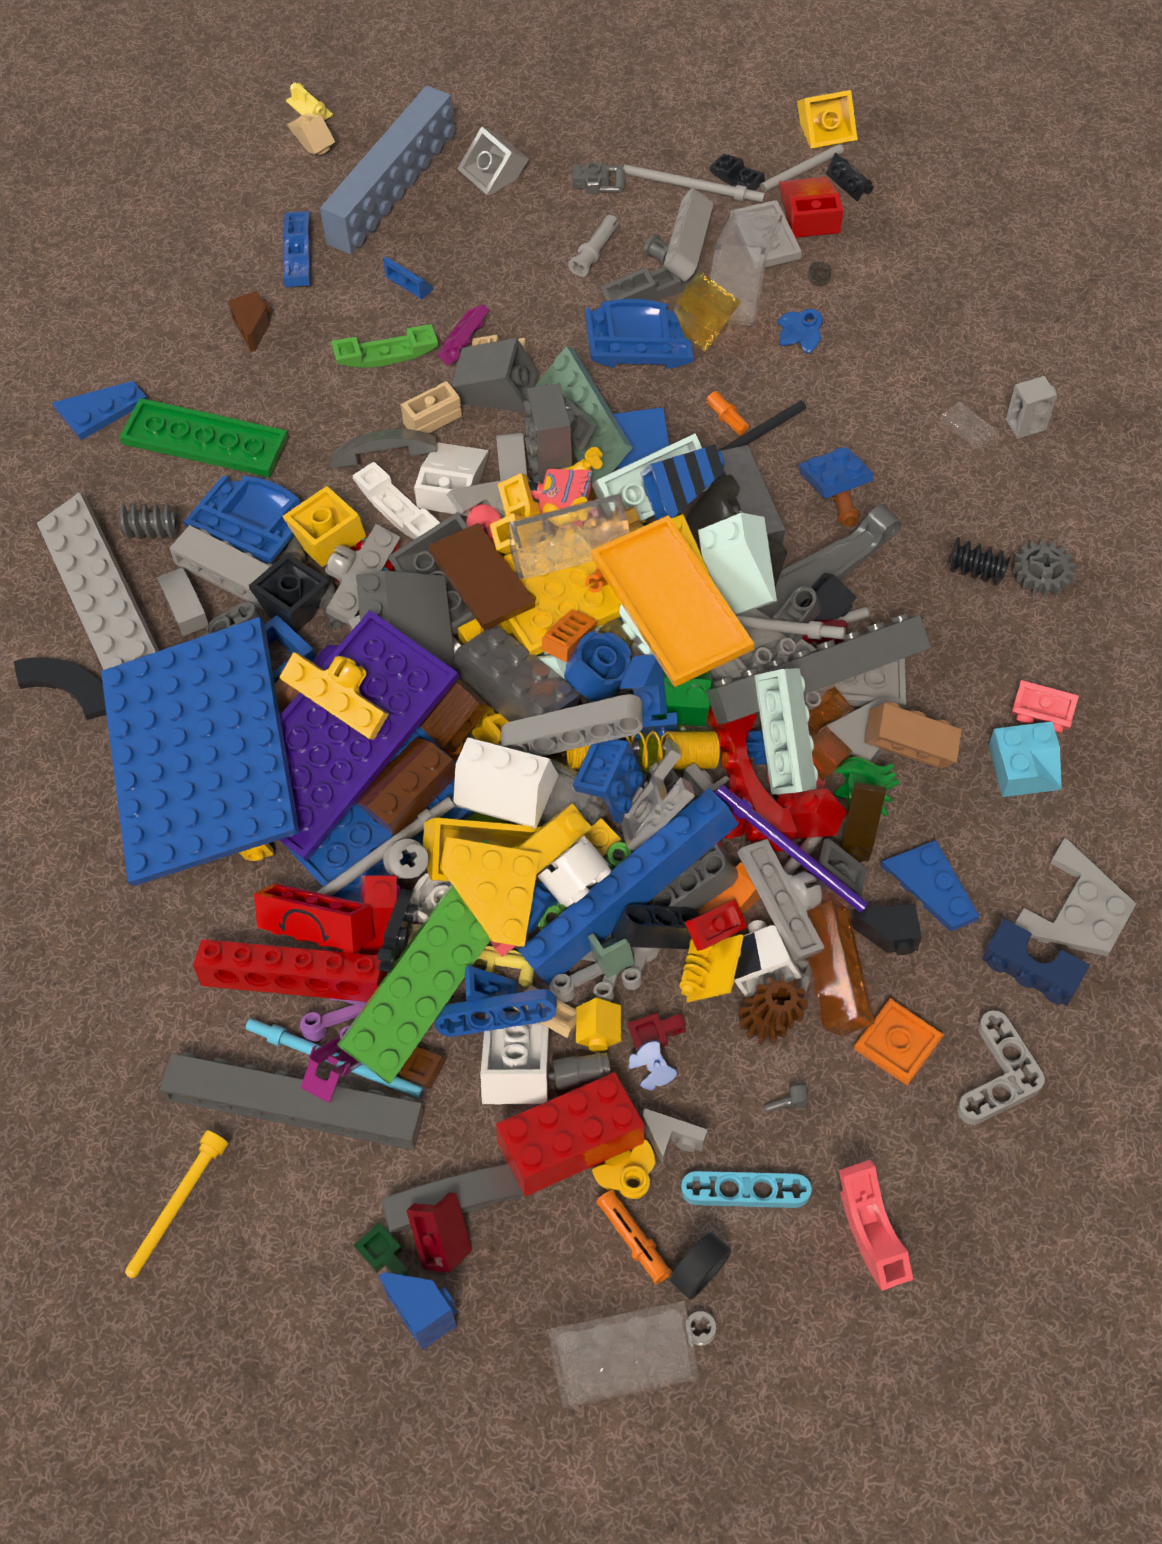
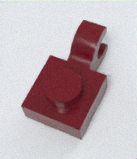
(652, 1028)

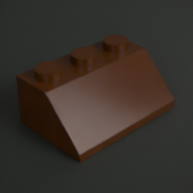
(408, 785)

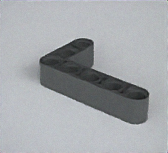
(702, 879)

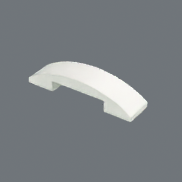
(392, 503)

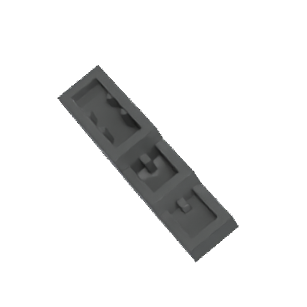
(646, 285)
(474, 1192)

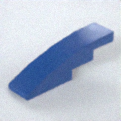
(297, 249)

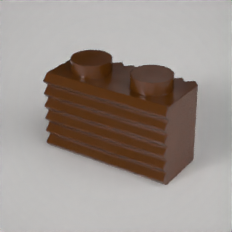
(455, 716)

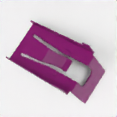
(318, 1086)

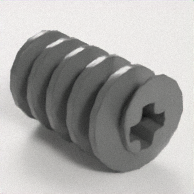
(149, 523)

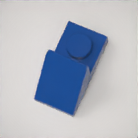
(647, 681)

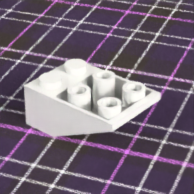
(445, 470)

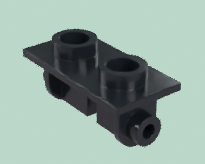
(848, 177)

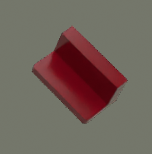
(440, 1233)

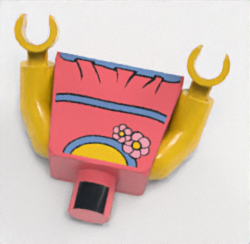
(567, 485)

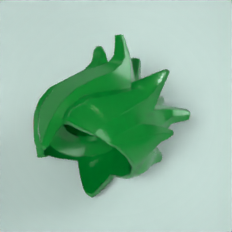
(863, 771)

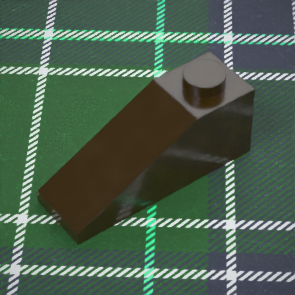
(862, 821)

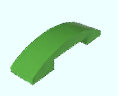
(386, 351)

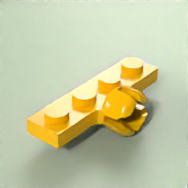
(336, 691)

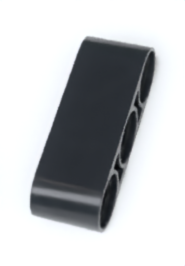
(655, 926)

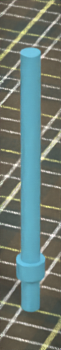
(278, 1035)

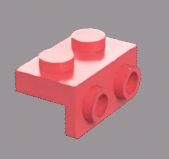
(1044, 705)

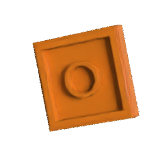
(898, 1041)

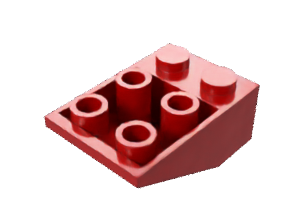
(812, 206)

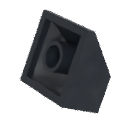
(290, 591)

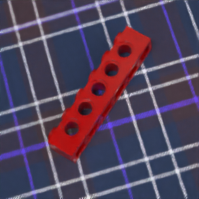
(287, 970)

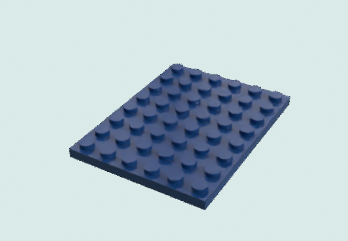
(198, 752)

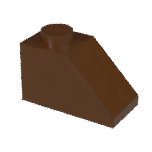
(250, 317)

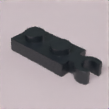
(397, 930)

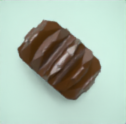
(780, 1014)
(755, 1024)

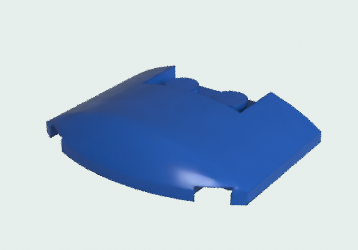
(636, 334)
(246, 515)

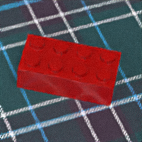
(570, 1134)

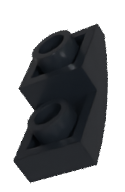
(732, 171)

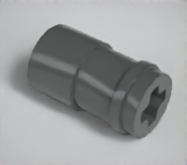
(579, 1071)

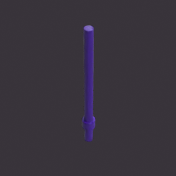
(743, 809)

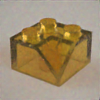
(704, 310)

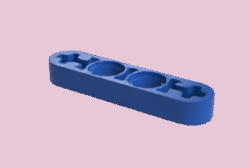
(497, 1017)

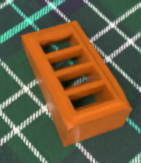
(562, 650)

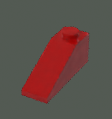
(381, 894)

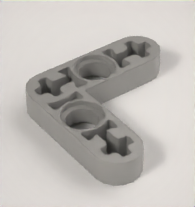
(1010, 1080)

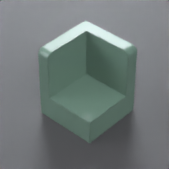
(612, 955)

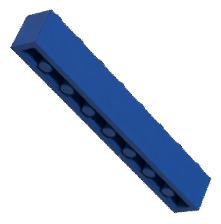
(630, 883)

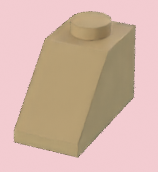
(312, 133)

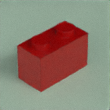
(814, 812)

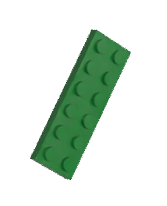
(204, 437)

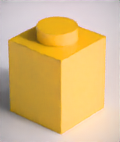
(598, 1024)

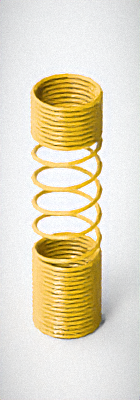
(695, 747)

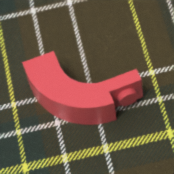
(871, 1228)

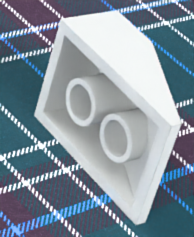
(515, 1064)

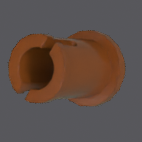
(847, 513)

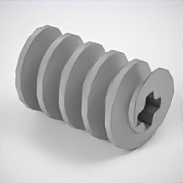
(416, 863)

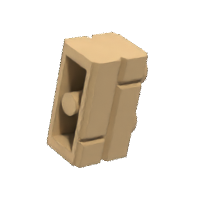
(431, 409)

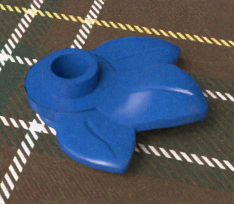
(798, 330)

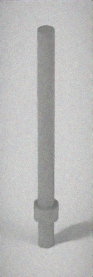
(739, 192)
(813, 629)
(377, 855)

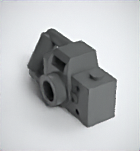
(596, 178)

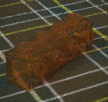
(839, 972)

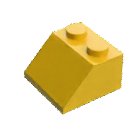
(828, 119)
(324, 524)

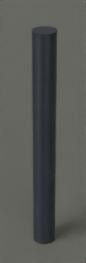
(766, 426)

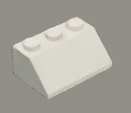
(503, 782)

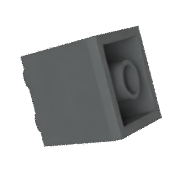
(495, 375)

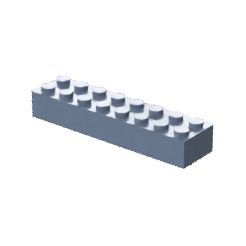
(388, 170)

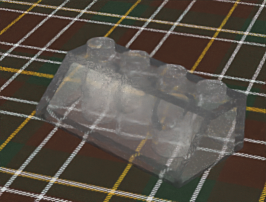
(565, 535)
(623, 1354)

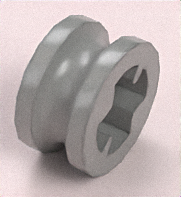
(697, 1317)

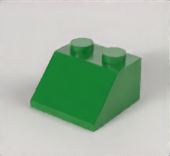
(688, 700)

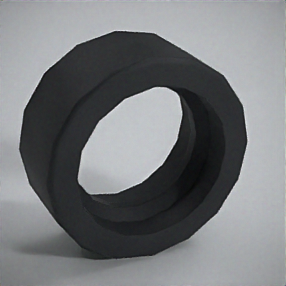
(700, 1265)

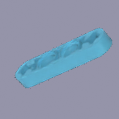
(746, 1195)

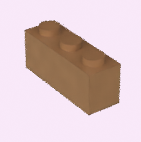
(913, 735)

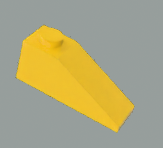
(556, 835)

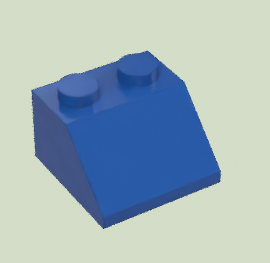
(421, 1306)

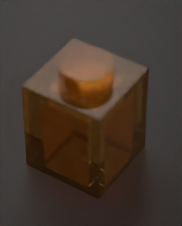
(828, 752)

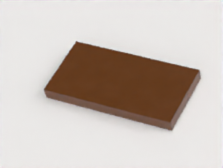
(481, 576)

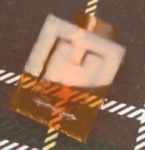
(832, 707)

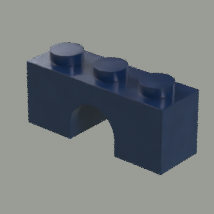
(1055, 979)

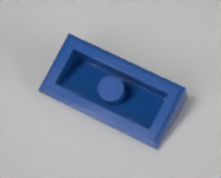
(406, 279)

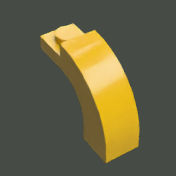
(517, 505)

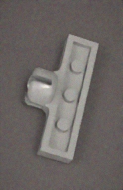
(347, 563)
(785, 898)

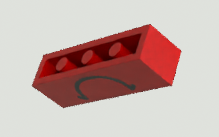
(314, 917)

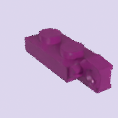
(460, 335)

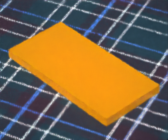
(672, 601)

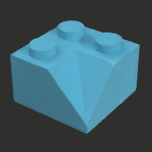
(1026, 759)

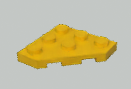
(493, 885)

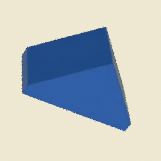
(485, 984)

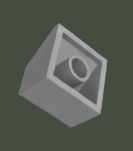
(492, 161)

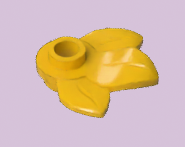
(627, 1166)

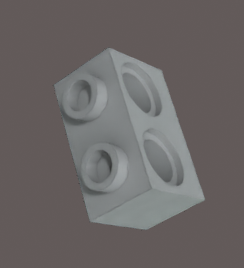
(1031, 407)

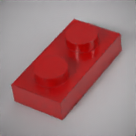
(716, 925)

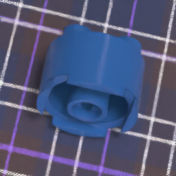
(598, 665)

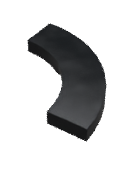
(66, 676)

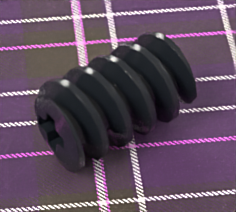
(979, 561)

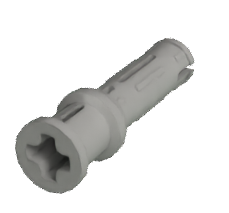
(589, 252)

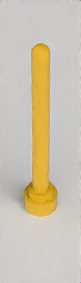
(210, 1148)

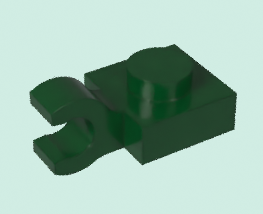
(380, 1251)

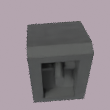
(842, 866)

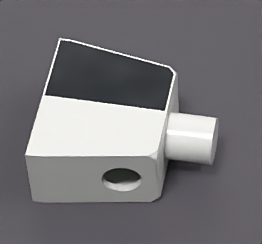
(763, 956)

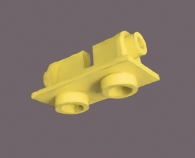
(304, 102)

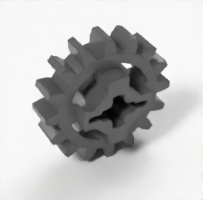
(1044, 568)

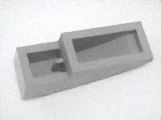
(183, 601)

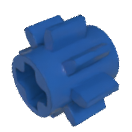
(756, 747)

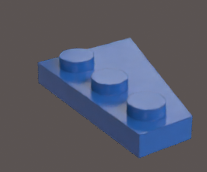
(99, 408)

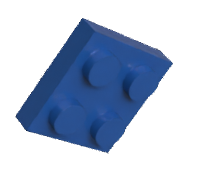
(835, 472)

